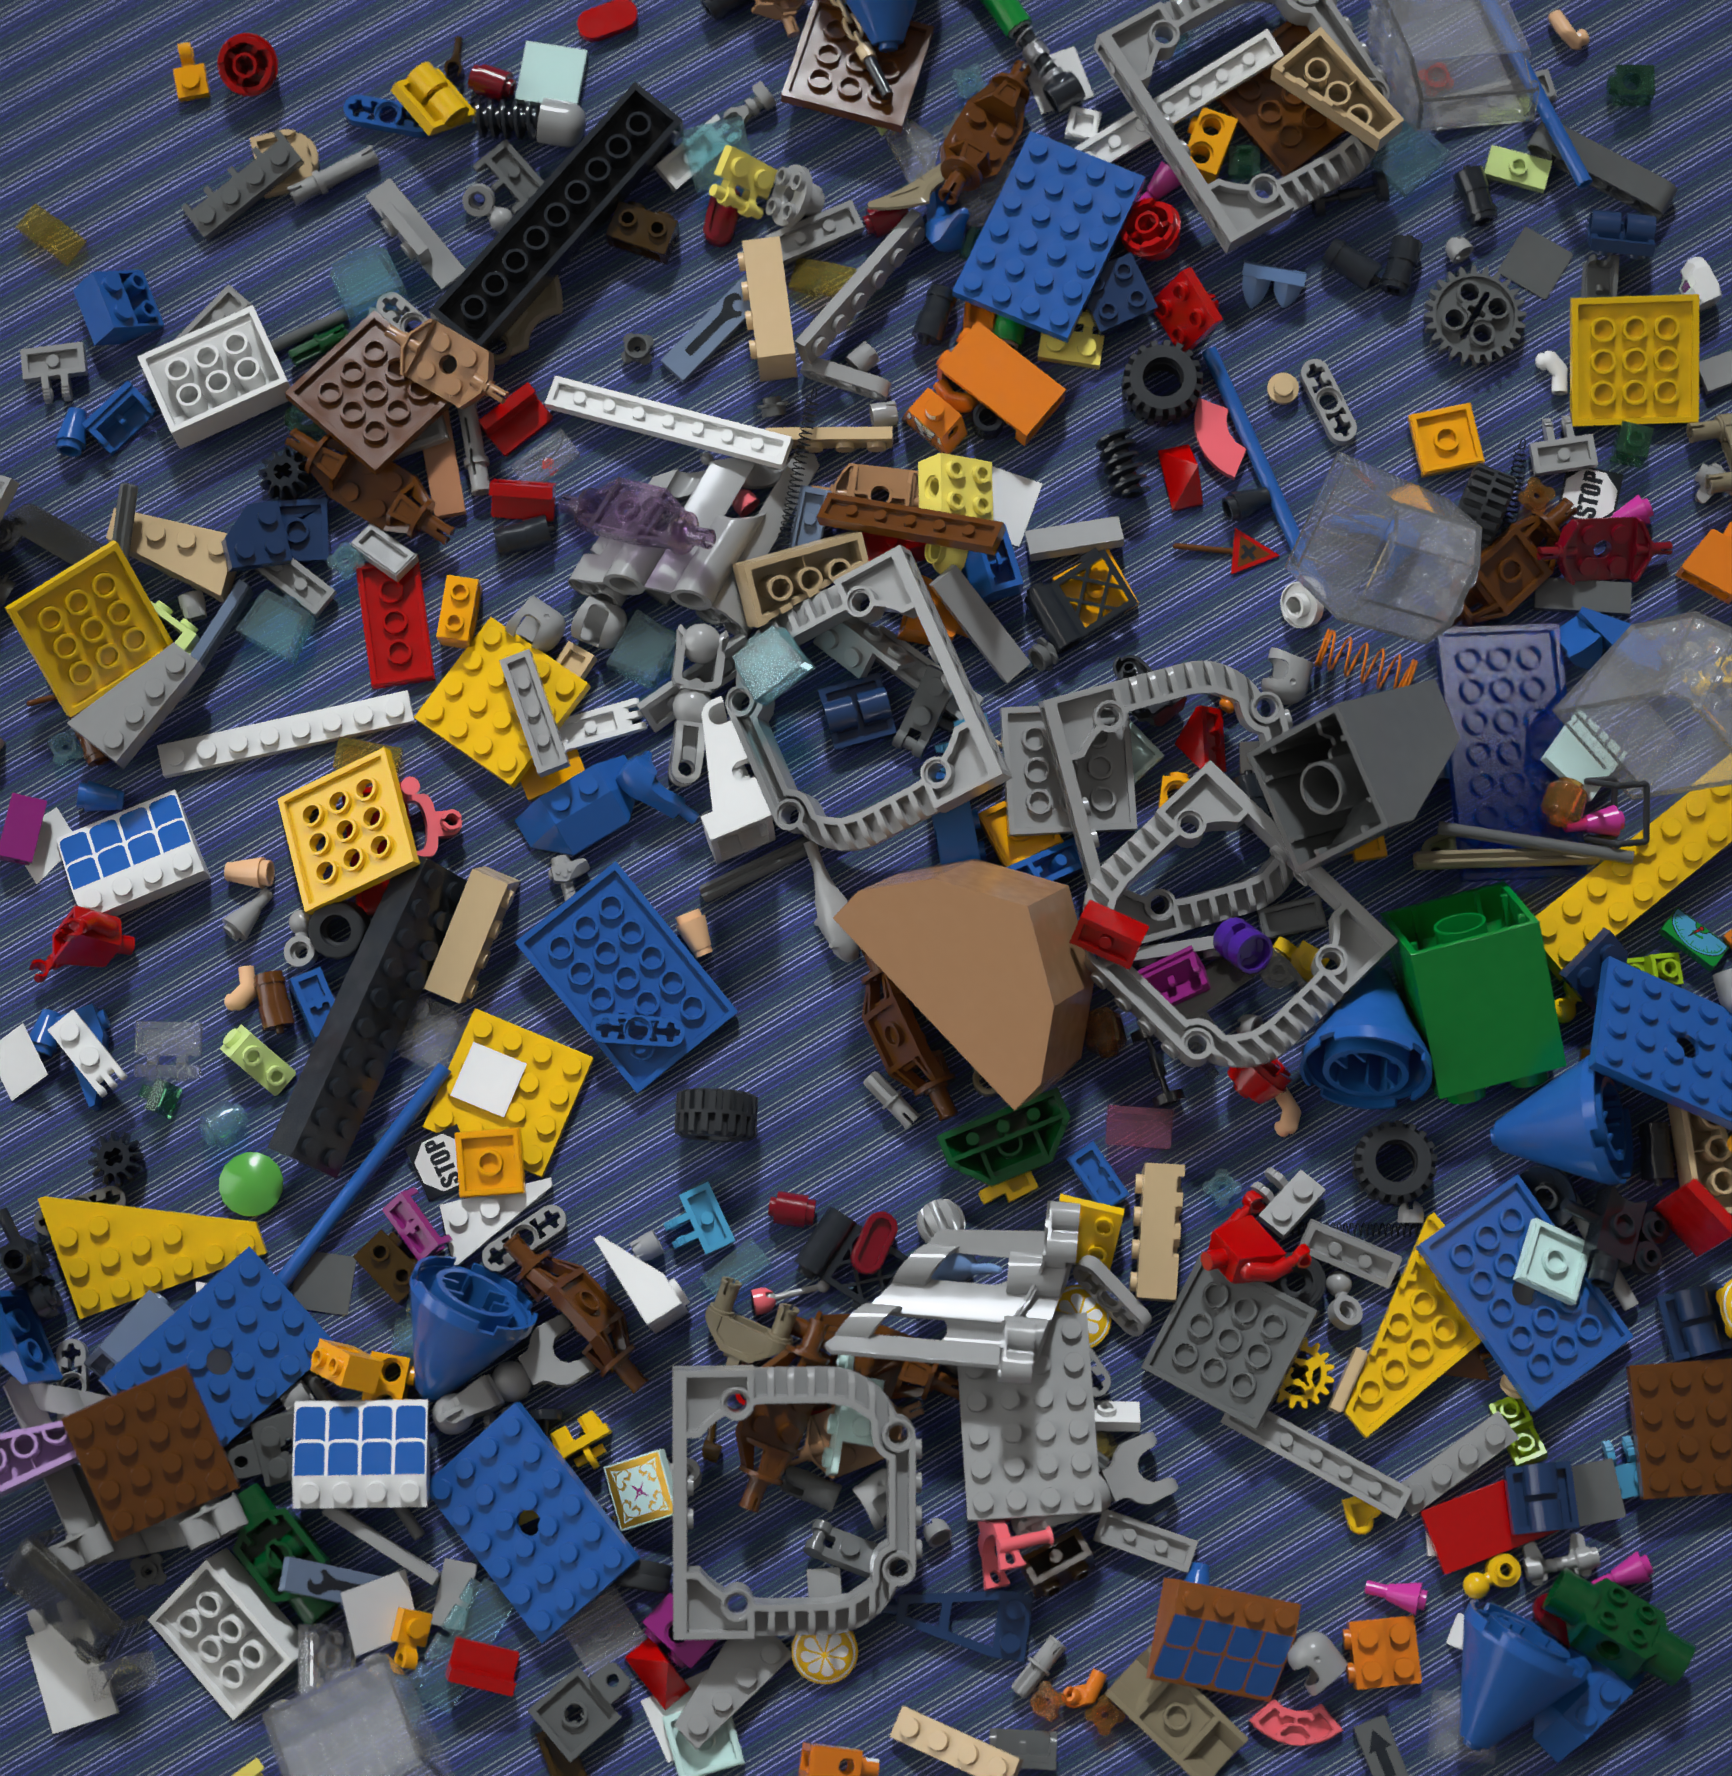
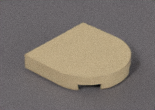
(305, 149)

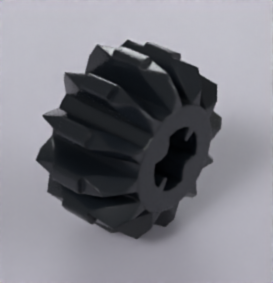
(284, 486)
(111, 1148)

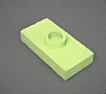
(1517, 169)

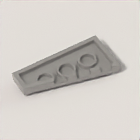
(729, 1682)

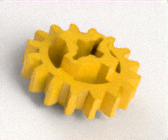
(1307, 1386)

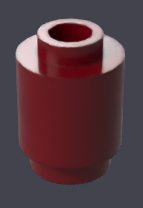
(492, 82)
(882, 221)
(792, 1209)

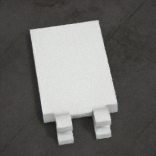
(63, 1678)

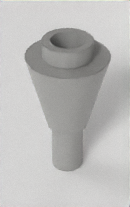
(242, 920)

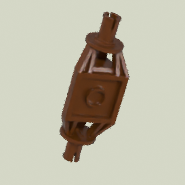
(984, 133)
(378, 498)
(1511, 567)
(902, 1042)
(584, 1305)
(908, 1371)
(777, 1426)

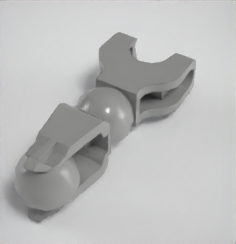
(700, 645)
(512, 1380)
(1117, 1482)

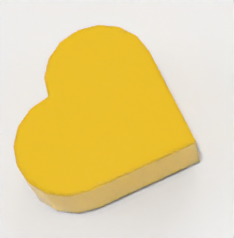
(1359, 1515)

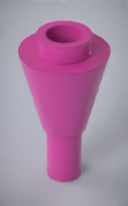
(1161, 183)
(1636, 507)
(1605, 822)
(1630, 1571)
(1404, 1595)

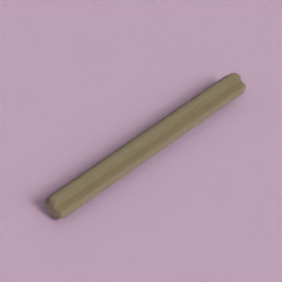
(1495, 858)

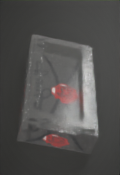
(546, 458)

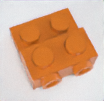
(1382, 1652)

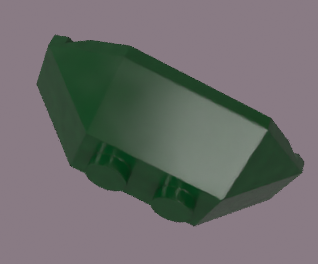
(1008, 1140)

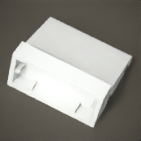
(739, 809)

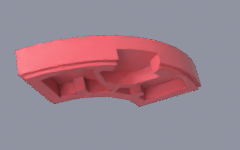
(1215, 439)
(1295, 1727)

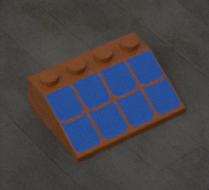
(1221, 1639)

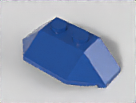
(578, 811)
(1582, 1710)

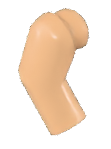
(1564, 29)
(245, 992)
(1290, 1114)

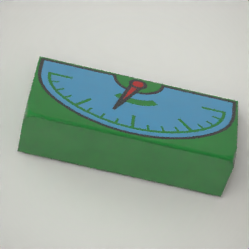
(1693, 939)

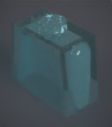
(364, 278)
(277, 625)
(644, 651)
(771, 664)

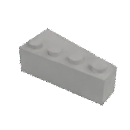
(138, 705)

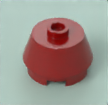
(247, 64)
(1152, 230)
(1260, 1082)

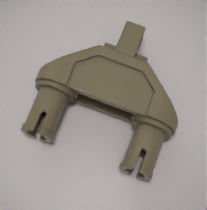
(1721, 430)
(743, 1338)

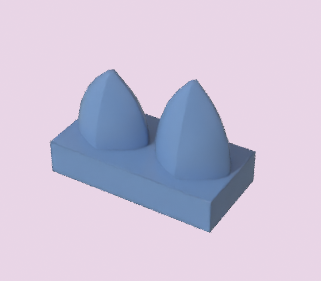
(1258, 279)

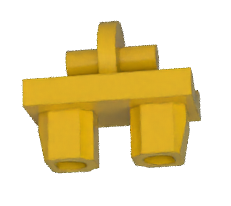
(594, 1431)

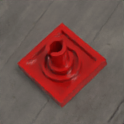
(1187, 310)

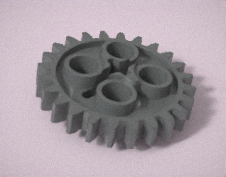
(1449, 303)

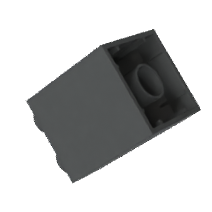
(1354, 770)

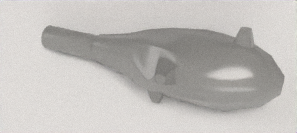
(828, 903)

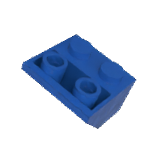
(117, 306)
(994, 575)

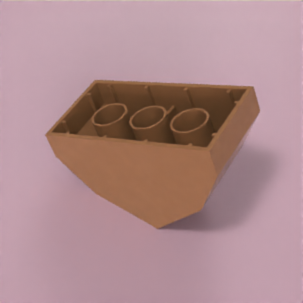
(984, 964)

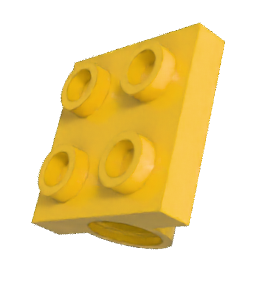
(432, 100)
(1097, 1229)

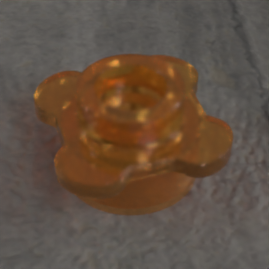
(1527, 496)
(1040, 1705)
(1114, 1715)

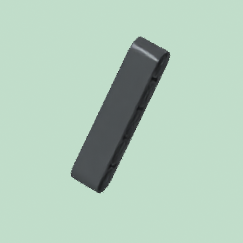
(1610, 172)

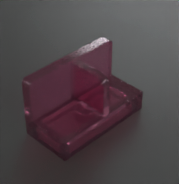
(1138, 1127)

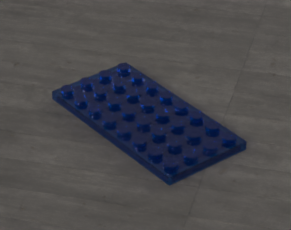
(1502, 704)

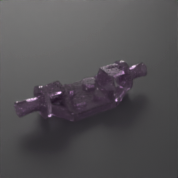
(637, 516)

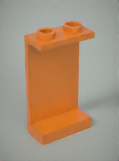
(1002, 380)

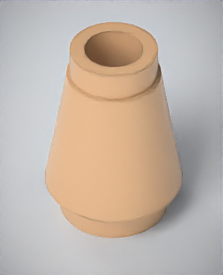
(251, 872)
(695, 932)

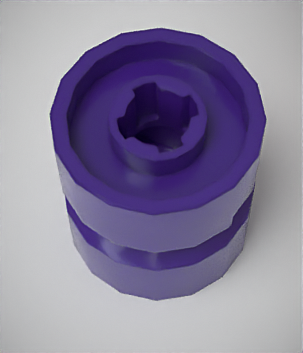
(1243, 945)

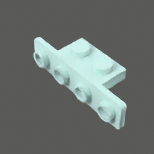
(846, 1425)

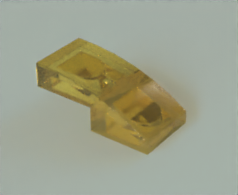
(50, 234)
(819, 277)

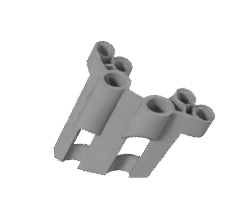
(703, 576)
(985, 1323)
(88, 1535)

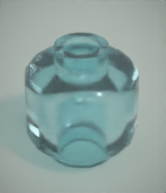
(223, 1124)

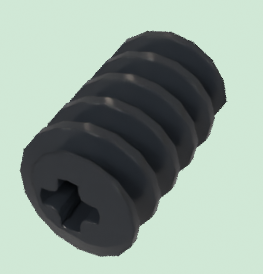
(506, 119)
(1120, 465)

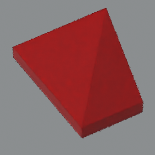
(1181, 477)
(1204, 737)
(657, 1673)

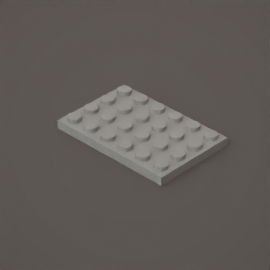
(1033, 1443)

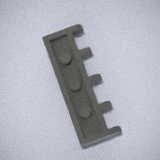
(511, 173)
(244, 187)

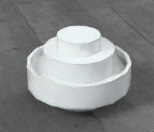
(1300, 606)

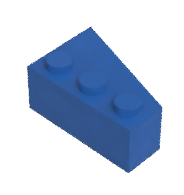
(956, 833)

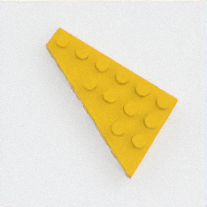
(125, 1251)
(1413, 1346)

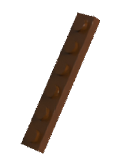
(911, 523)

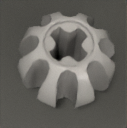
(939, 1215)

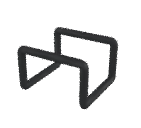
(1612, 782)

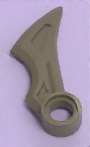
(912, 195)
(518, 335)

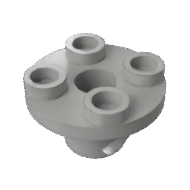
(794, 196)

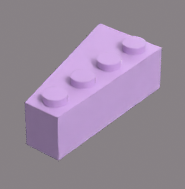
(33, 1454)

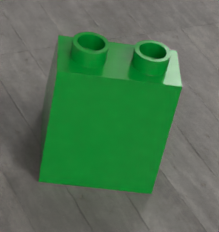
(1477, 990)

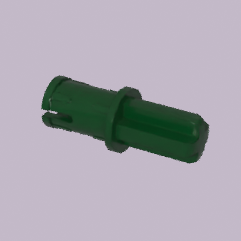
(318, 346)

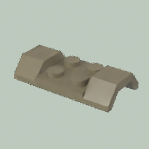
(1177, 1719)

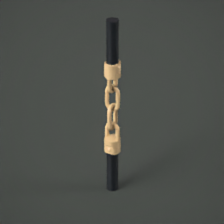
(865, 52)

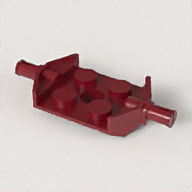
(1625, 556)

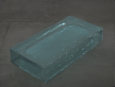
(740, 1264)

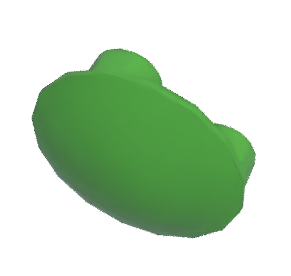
(251, 1184)

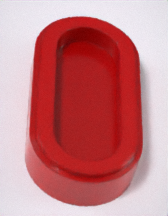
(607, 20)

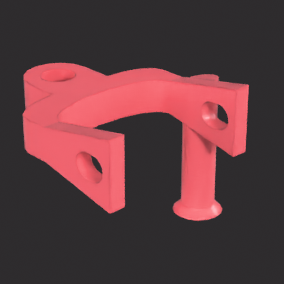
(434, 820)
(997, 1532)

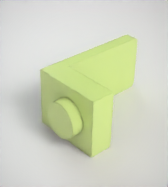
(188, 637)
(257, 1060)

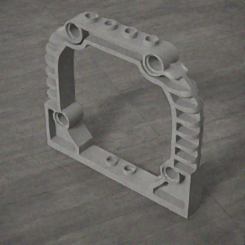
(1230, 208)
(1073, 724)
(971, 758)
(1355, 936)
(701, 1602)

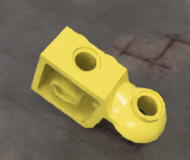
(955, 487)

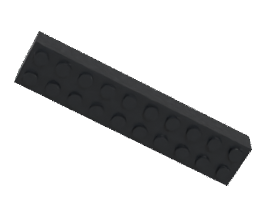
(559, 218)
(368, 1017)

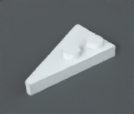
(478, 1219)

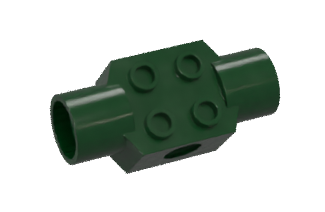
(265, 1544)
(1618, 1628)

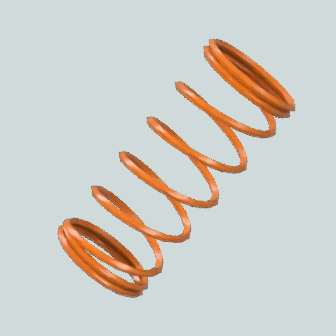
(1406, 680)

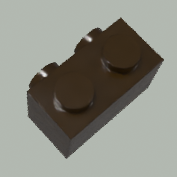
(643, 231)
(388, 1264)
(1058, 1564)

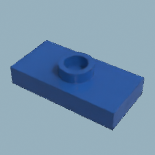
(1097, 1176)

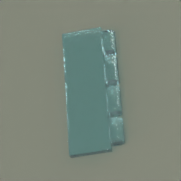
(478, 1622)

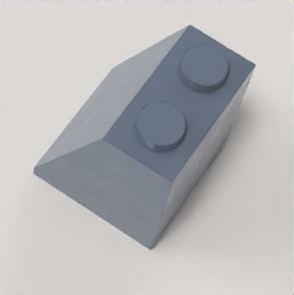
(129, 1332)

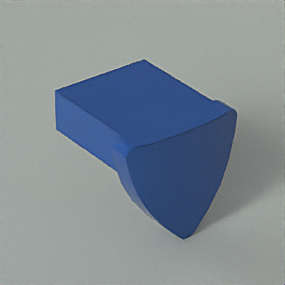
(1580, 643)

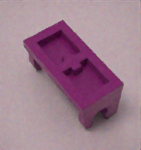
(21, 829)
(1178, 976)
(414, 1226)

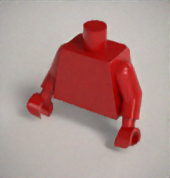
(84, 940)
(1247, 1251)

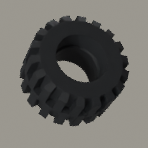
(1167, 359)
(1487, 499)
(716, 1115)
(1409, 1139)

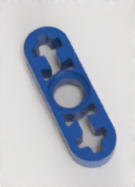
(365, 120)
(661, 1039)

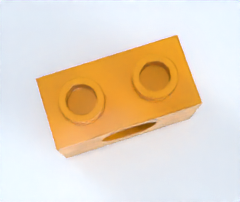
(346, 1366)

